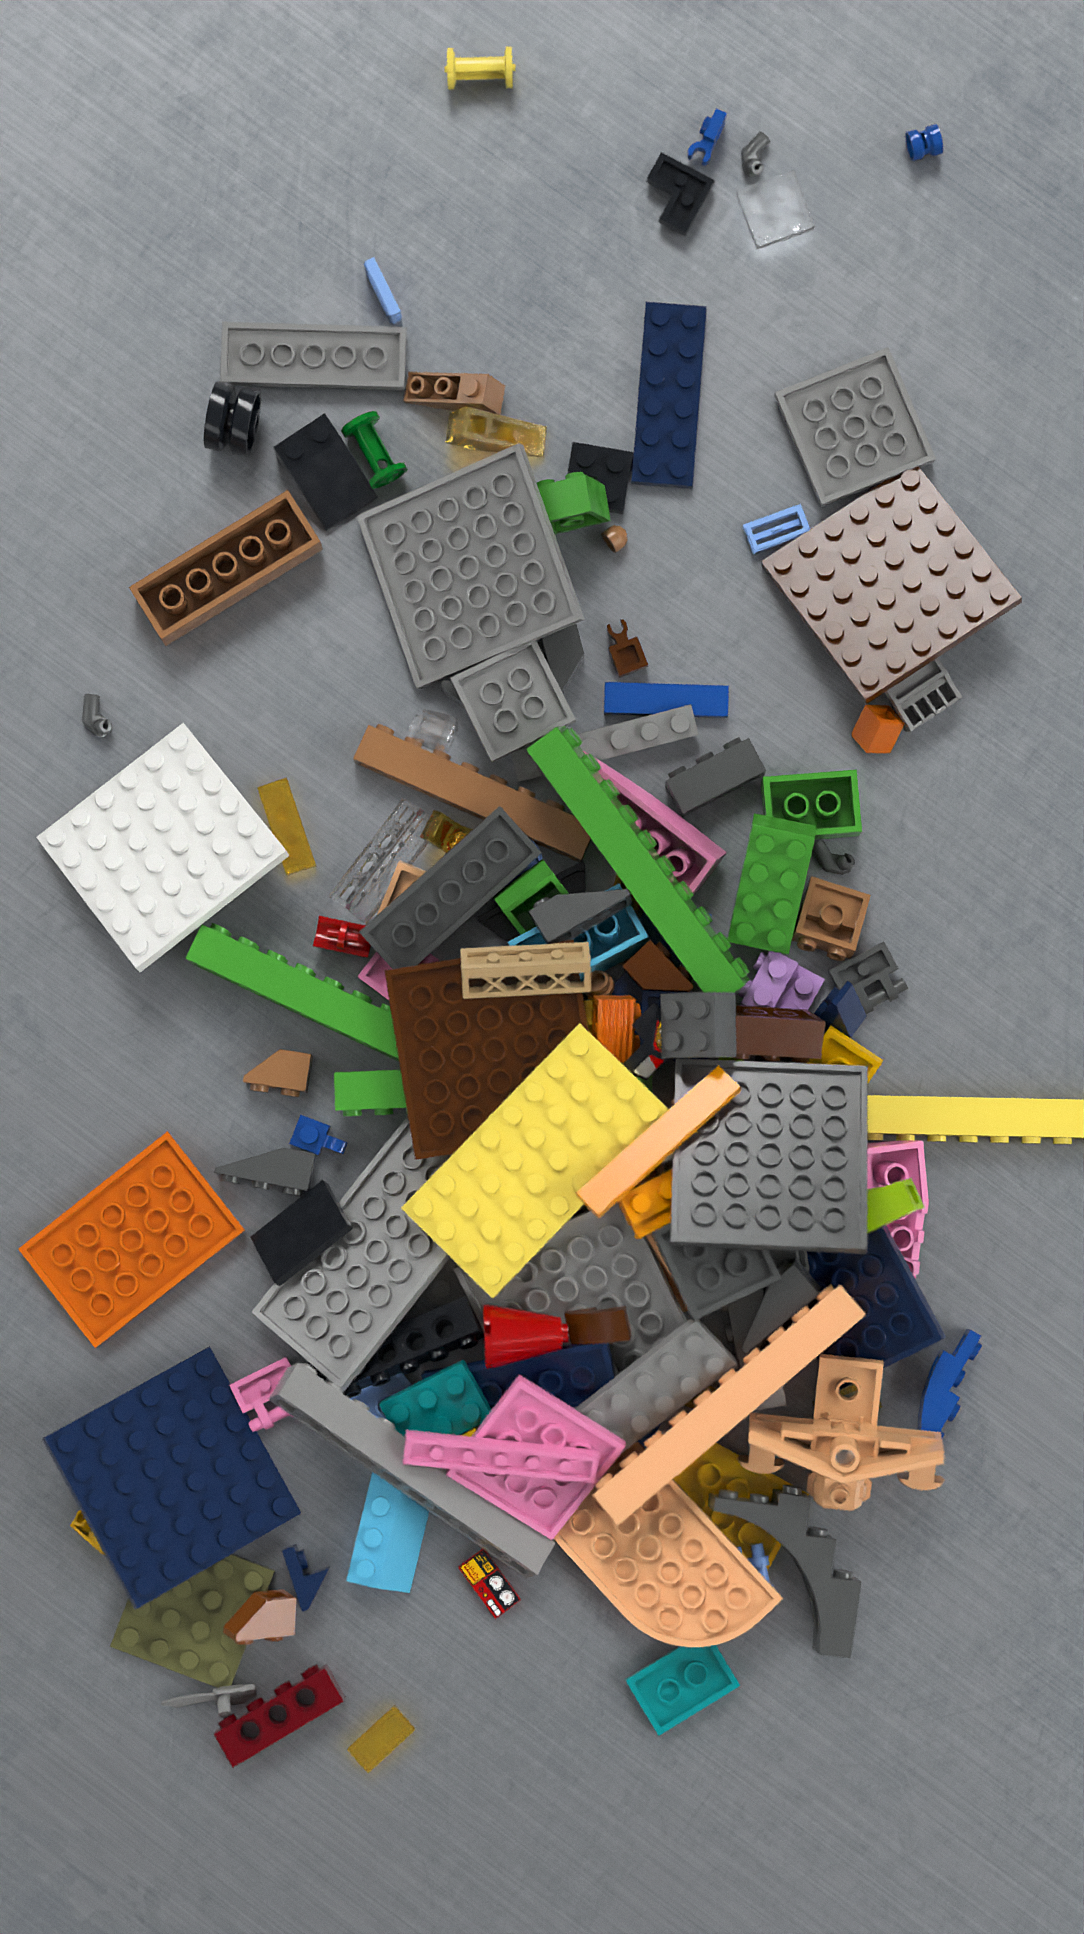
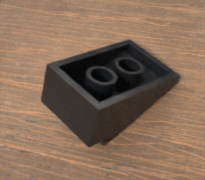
(325, 472)

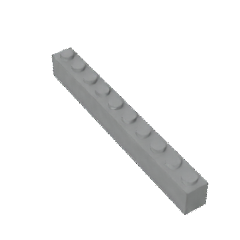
(381, 1450)

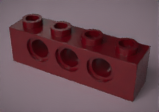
(241, 1747)

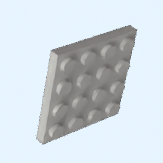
(854, 426)

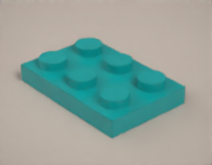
(438, 1404)
(681, 1684)

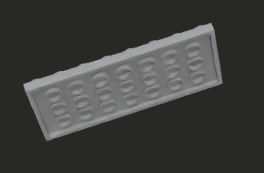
(370, 1278)

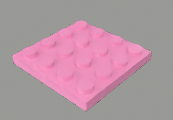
(537, 1417)

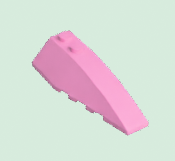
(683, 844)
(891, 1163)

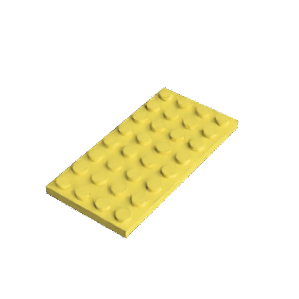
(528, 1159)

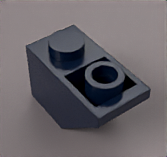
(842, 1010)

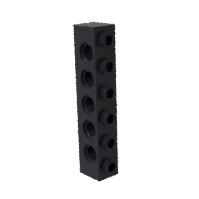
(429, 1326)

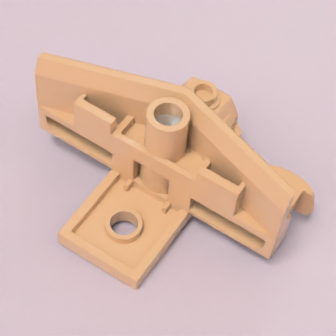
(843, 1439)

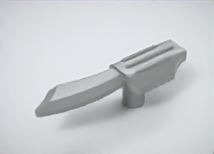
(223, 1697)

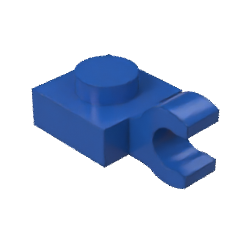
(711, 132)
(313, 1136)

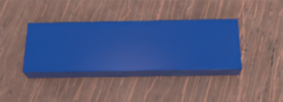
(652, 698)

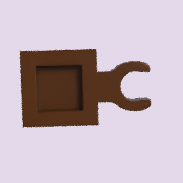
(626, 653)

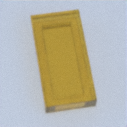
(381, 1738)

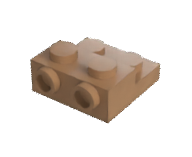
(830, 919)

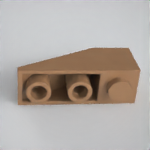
(455, 391)

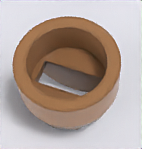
(615, 538)

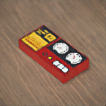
(489, 1583)

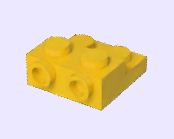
(842, 1050)

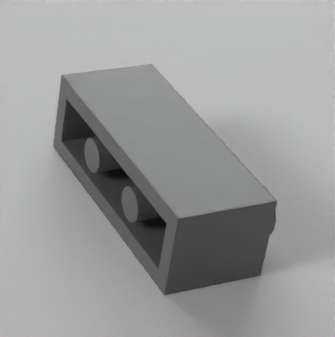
(714, 776)

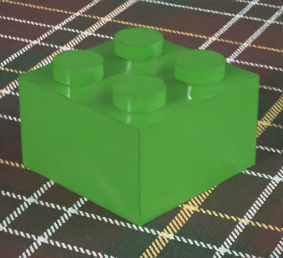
(574, 502)

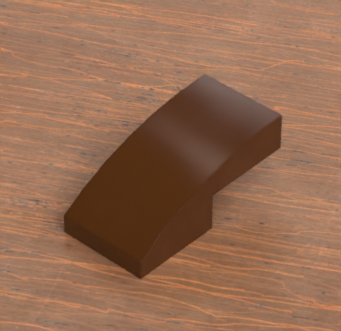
(598, 1326)

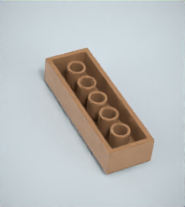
(226, 567)

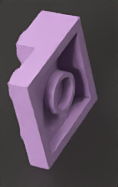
(780, 983)

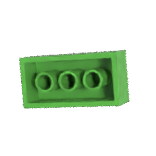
(771, 883)

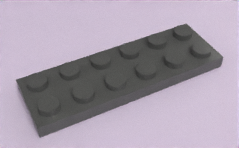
(450, 891)

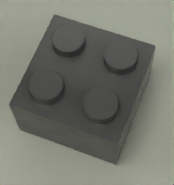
(698, 1025)

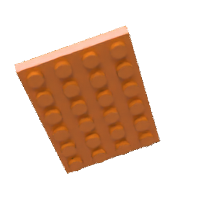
(131, 1239)

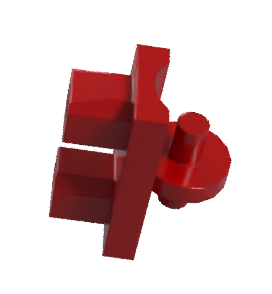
(341, 937)

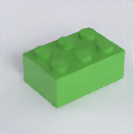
(816, 799)

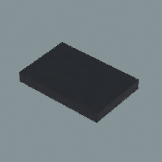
(301, 1233)

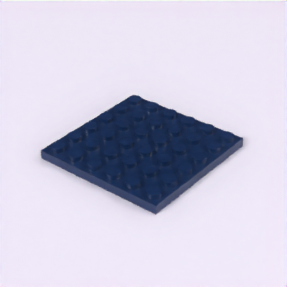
(171, 1477)

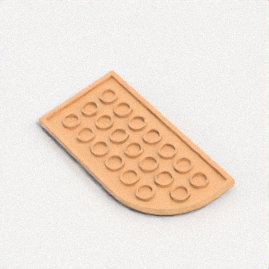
(668, 1567)

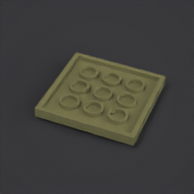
(186, 1623)

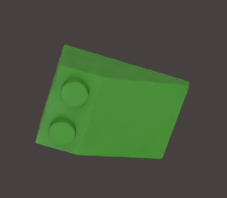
(525, 891)

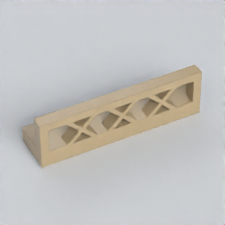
(525, 964)

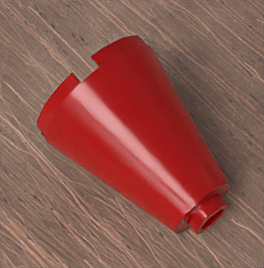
(519, 1335)

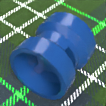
(924, 142)

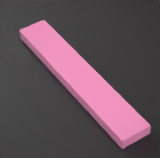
(501, 1457)

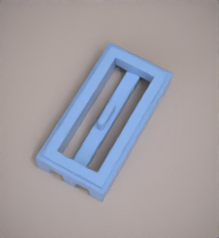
(382, 291)
(748, 527)

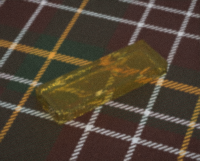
(287, 825)

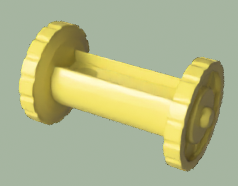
(479, 68)

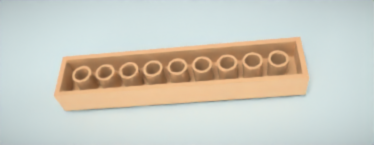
(727, 1406)

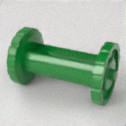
(373, 449)

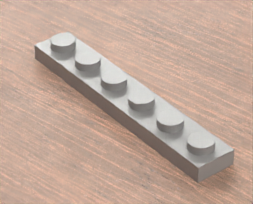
(622, 738)

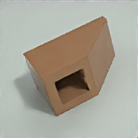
(282, 1070)

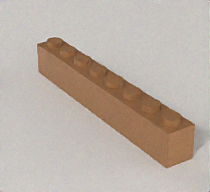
(470, 791)

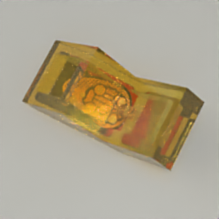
(443, 831)

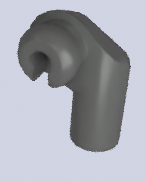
(751, 154)
(92, 718)
(832, 862)

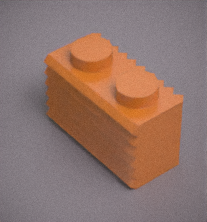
(613, 1024)

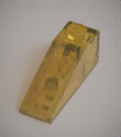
(494, 432)

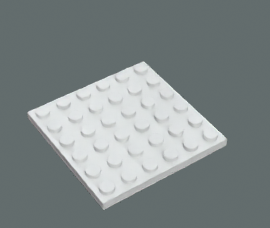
(162, 847)

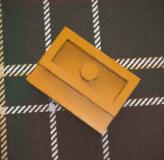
(648, 1205)

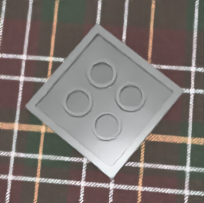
(512, 700)

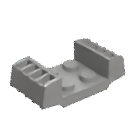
(923, 695)

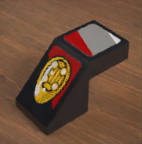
(647, 1057)

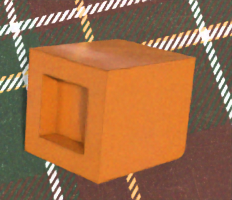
(877, 729)

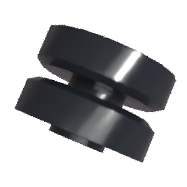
(232, 418)

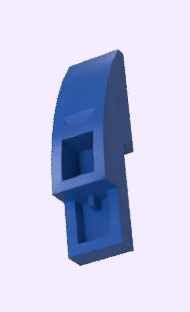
(936, 1401)

